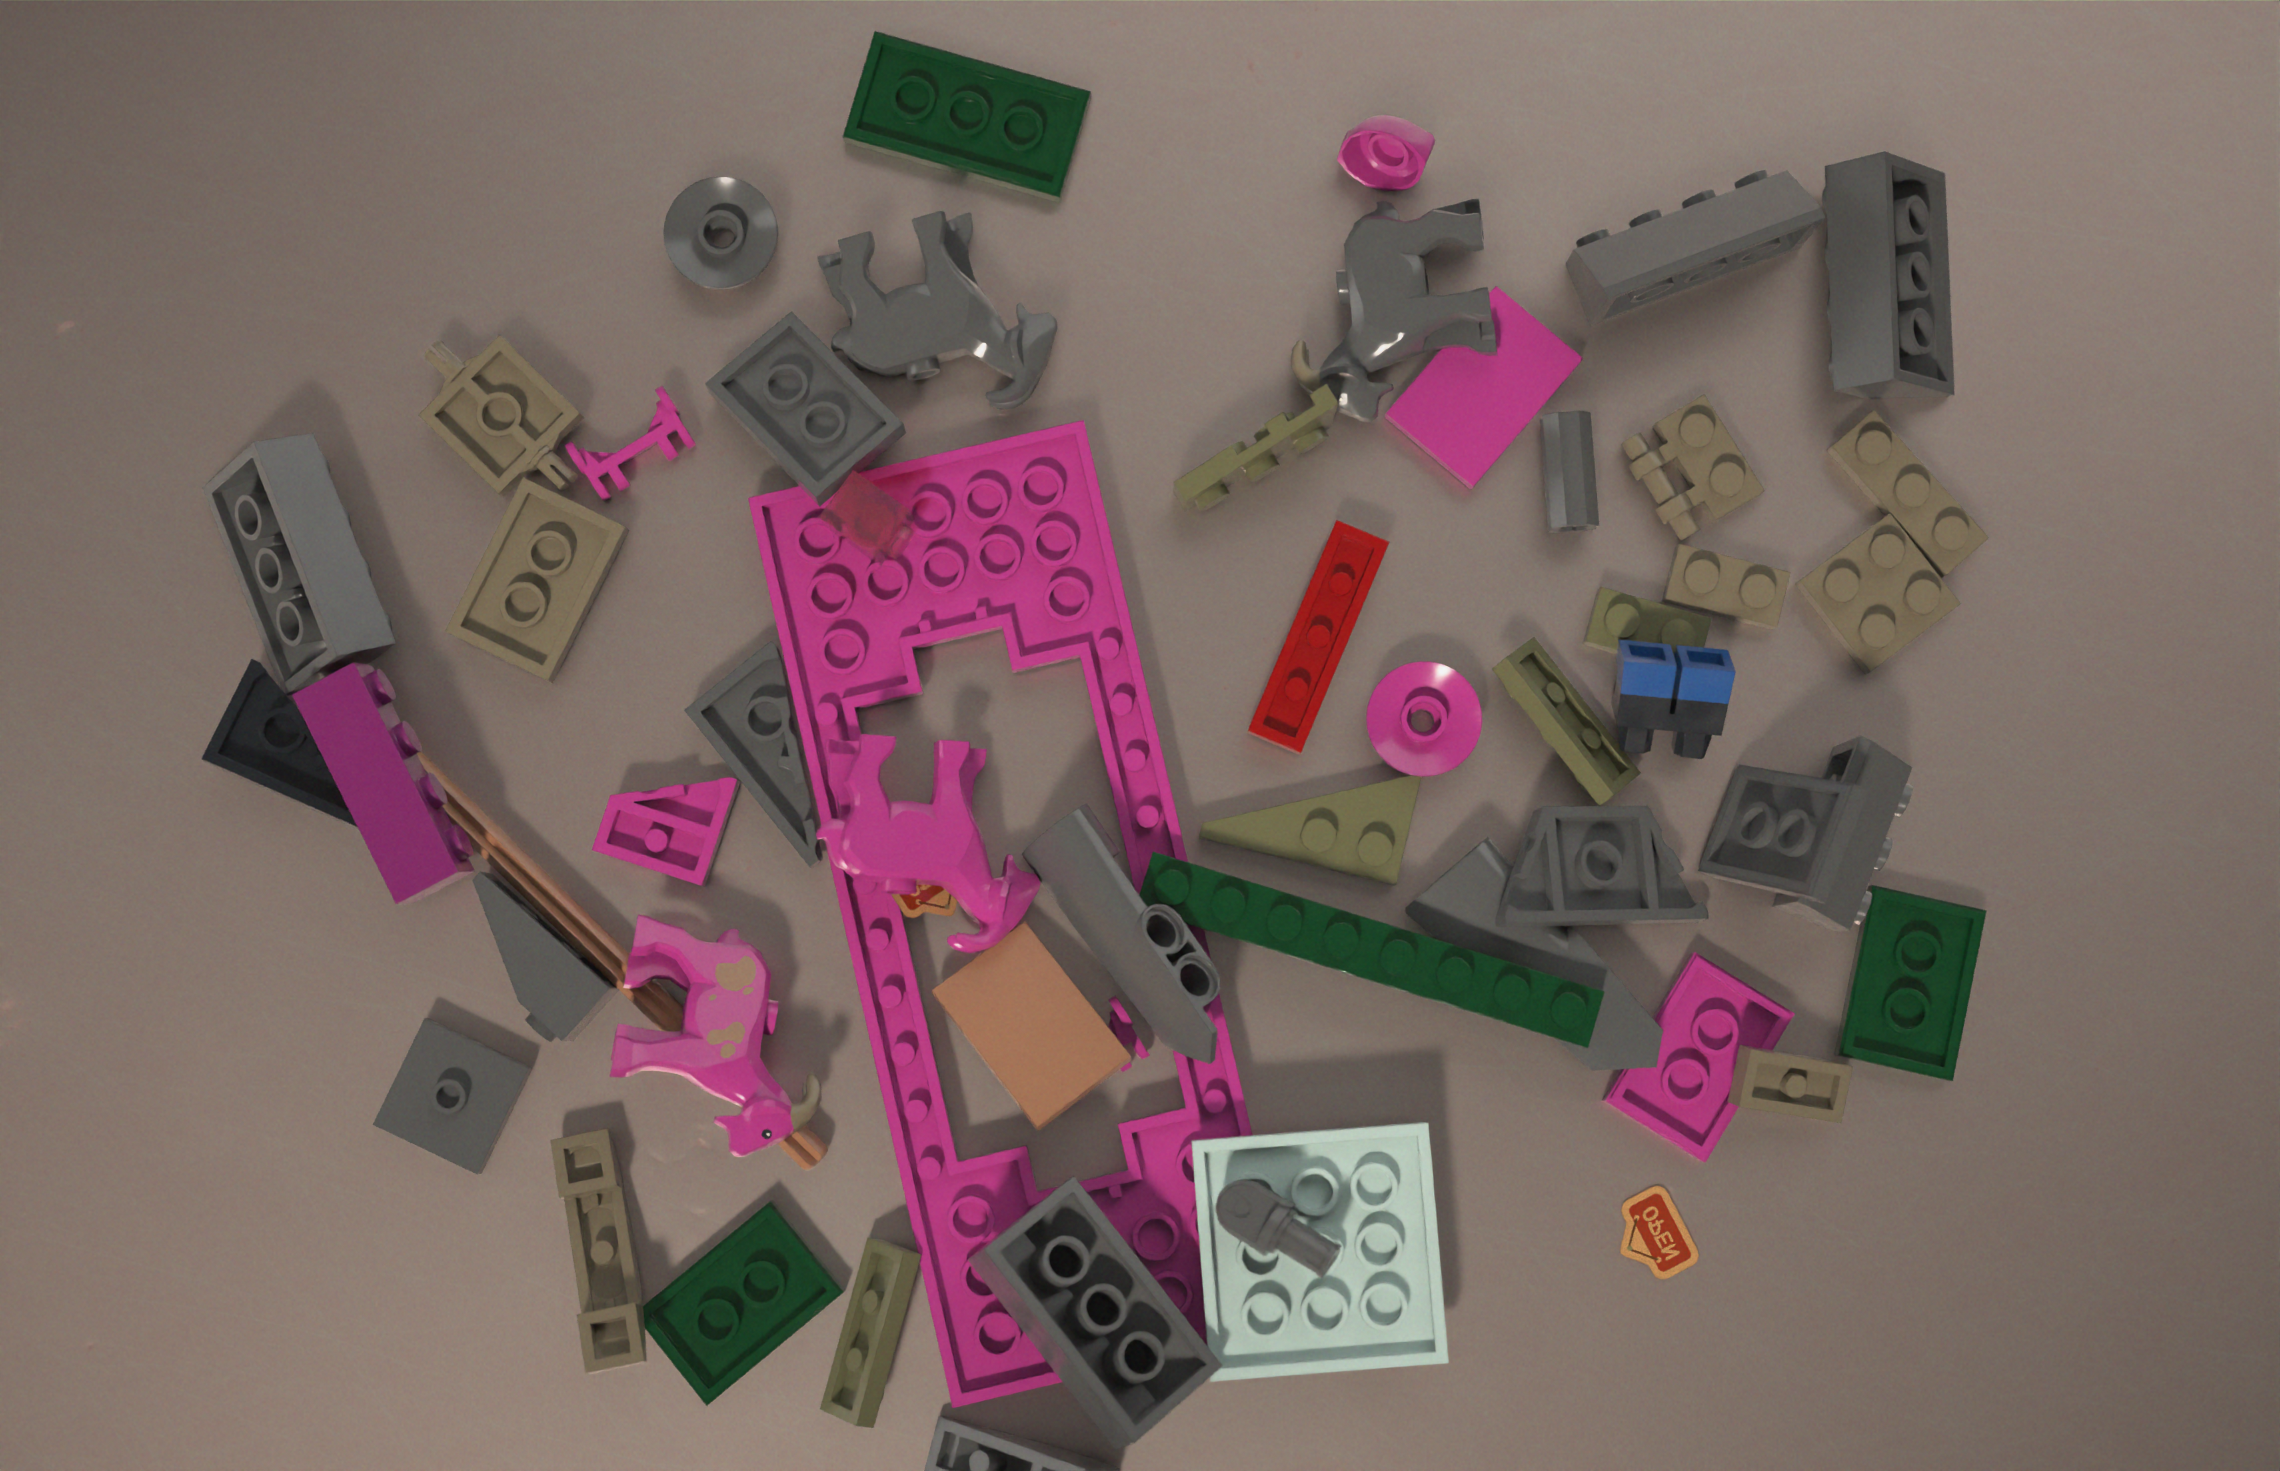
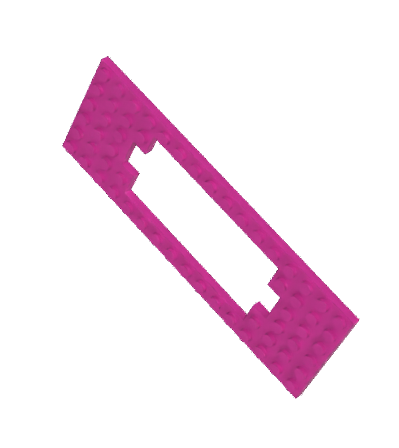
(1023, 546)

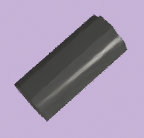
(1569, 471)

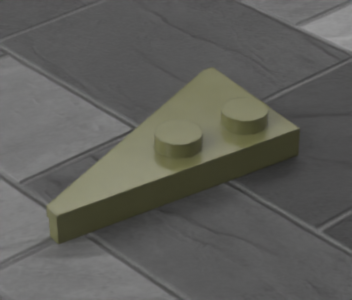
(1342, 831)

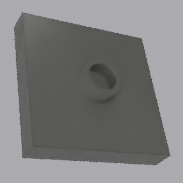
(452, 1096)

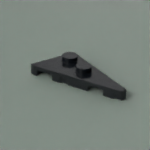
(273, 748)

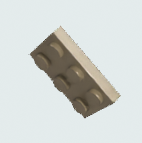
(537, 580)

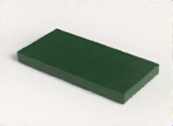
(967, 116)

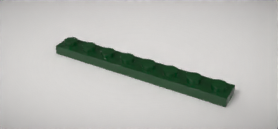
(1373, 950)

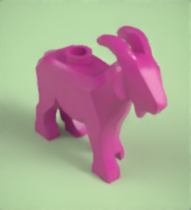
(919, 841)

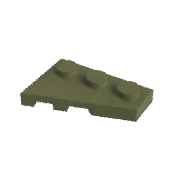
(1209, 481)

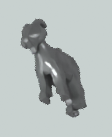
(937, 319)

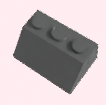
(1885, 777)

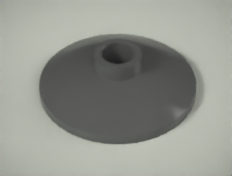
(713, 207)

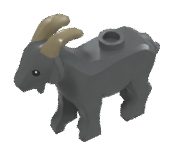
(1393, 305)

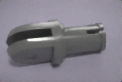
(1270, 1225)

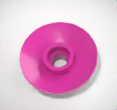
(1430, 689)

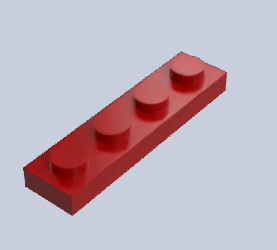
(1318, 637)

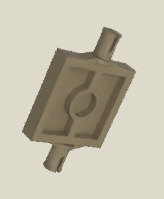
(500, 416)

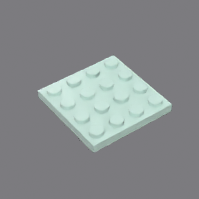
(1383, 1290)

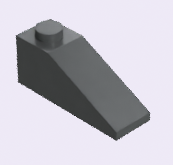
(545, 969)
(977, 1448)

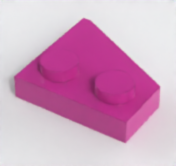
(669, 827)

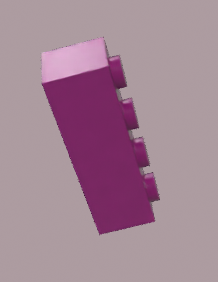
(385, 782)

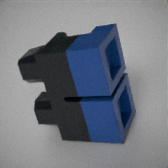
(1671, 693)

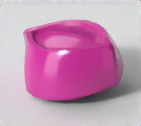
(1386, 152)

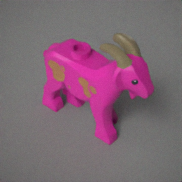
(719, 1031)

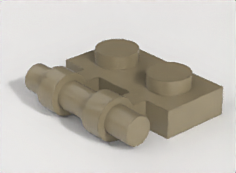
(1707, 461)

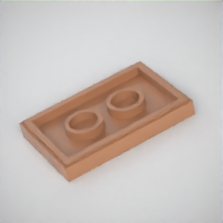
(1031, 1026)

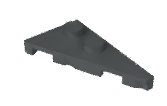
(756, 735)

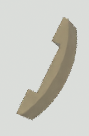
(602, 1251)

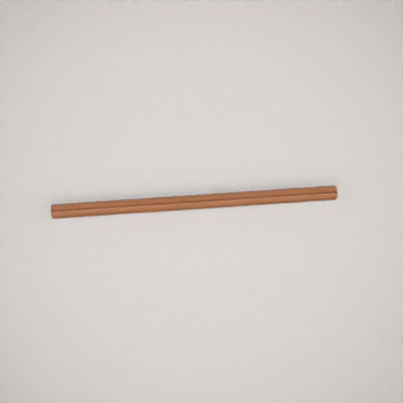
(582, 930)

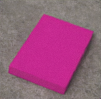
(1474, 404)
(1703, 1026)

